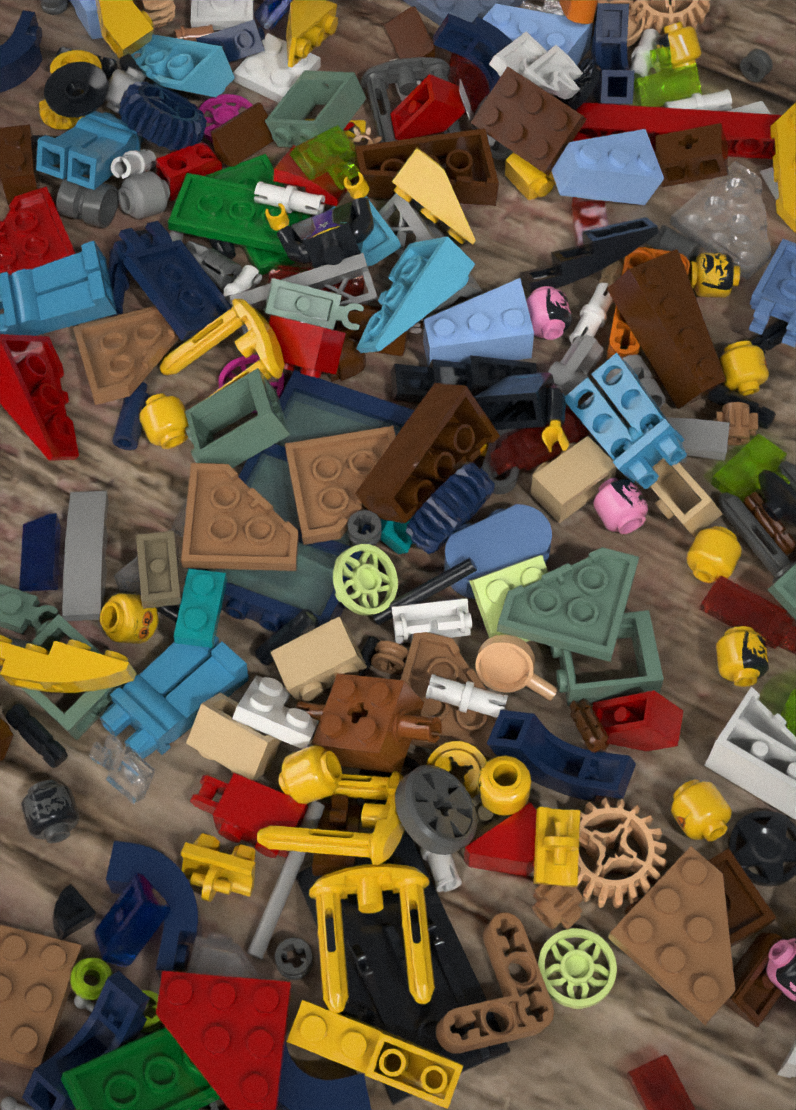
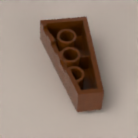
(669, 326)

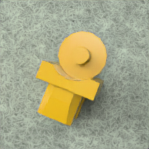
(556, 847)
(218, 870)

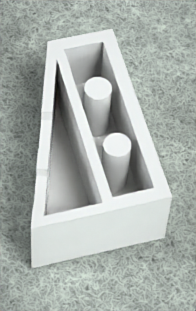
(758, 754)

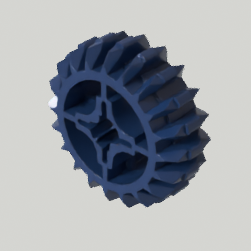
(162, 116)
(450, 508)

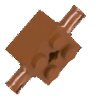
(371, 722)

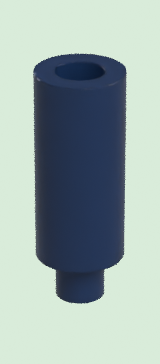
(128, 425)

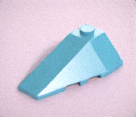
(421, 282)

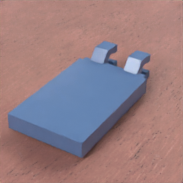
(777, 293)

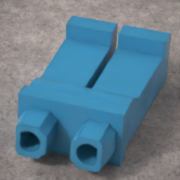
(87, 149)
(56, 294)
(650, 434)
(169, 693)

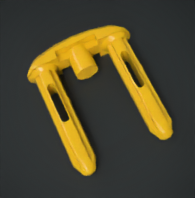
(258, 339)
(380, 817)
(368, 883)

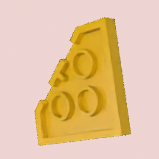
(784, 165)

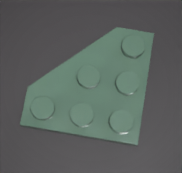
(574, 605)

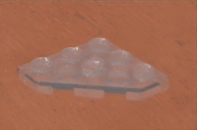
(729, 219)

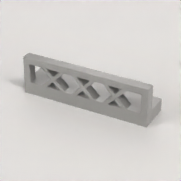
(424, 230)
(320, 278)

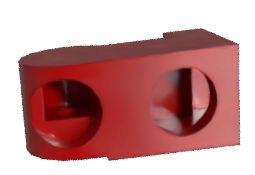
(193, 159)

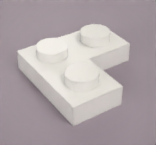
(265, 711)

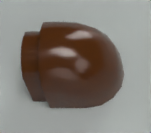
(350, 362)

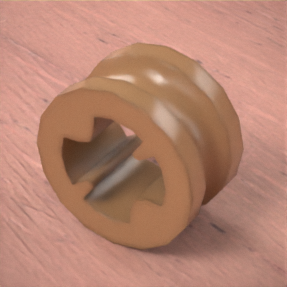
(389, 657)

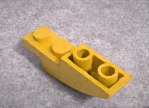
(66, 668)
(376, 1053)

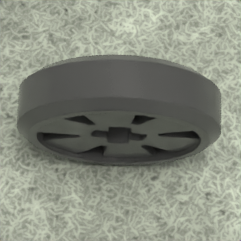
(435, 830)

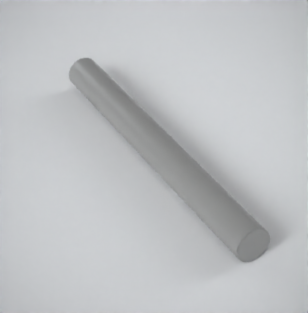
(283, 887)

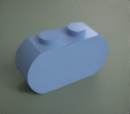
(498, 542)

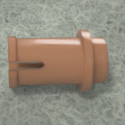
(192, 33)

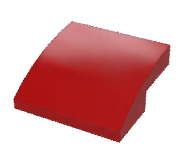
(290, 173)

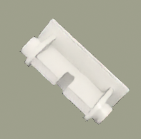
(441, 618)

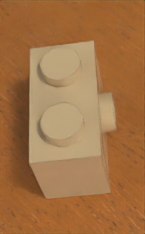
(571, 478)
(683, 498)
(314, 659)
(229, 741)

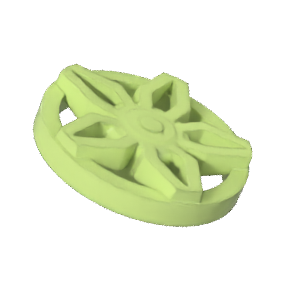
(365, 579)
(578, 968)

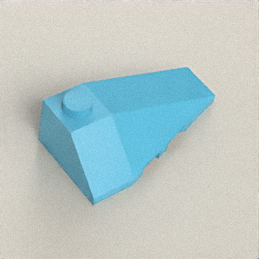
(185, 65)

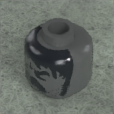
(50, 811)

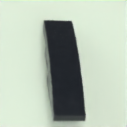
(599, 249)
(478, 374)

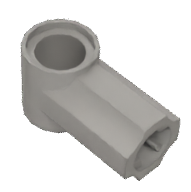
(577, 363)

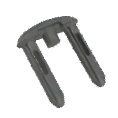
(405, 73)
(753, 532)

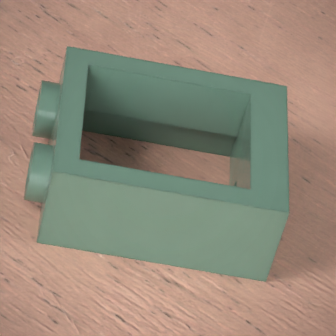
(341, 102)
(227, 407)
(634, 626)
(90, 704)

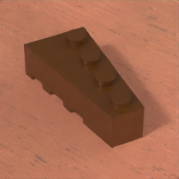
(462, 154)
(429, 449)

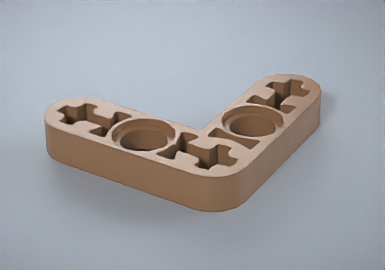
(511, 1006)

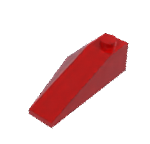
(34, 394)

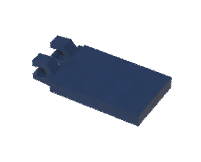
(171, 279)

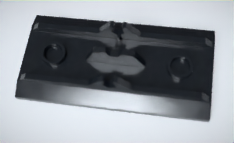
(379, 967)

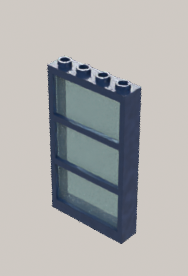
(311, 411)

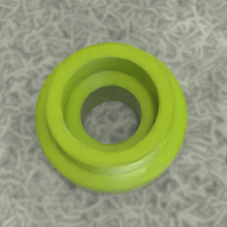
(89, 966)

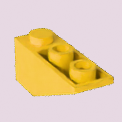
(124, 26)
(308, 27)
(429, 185)

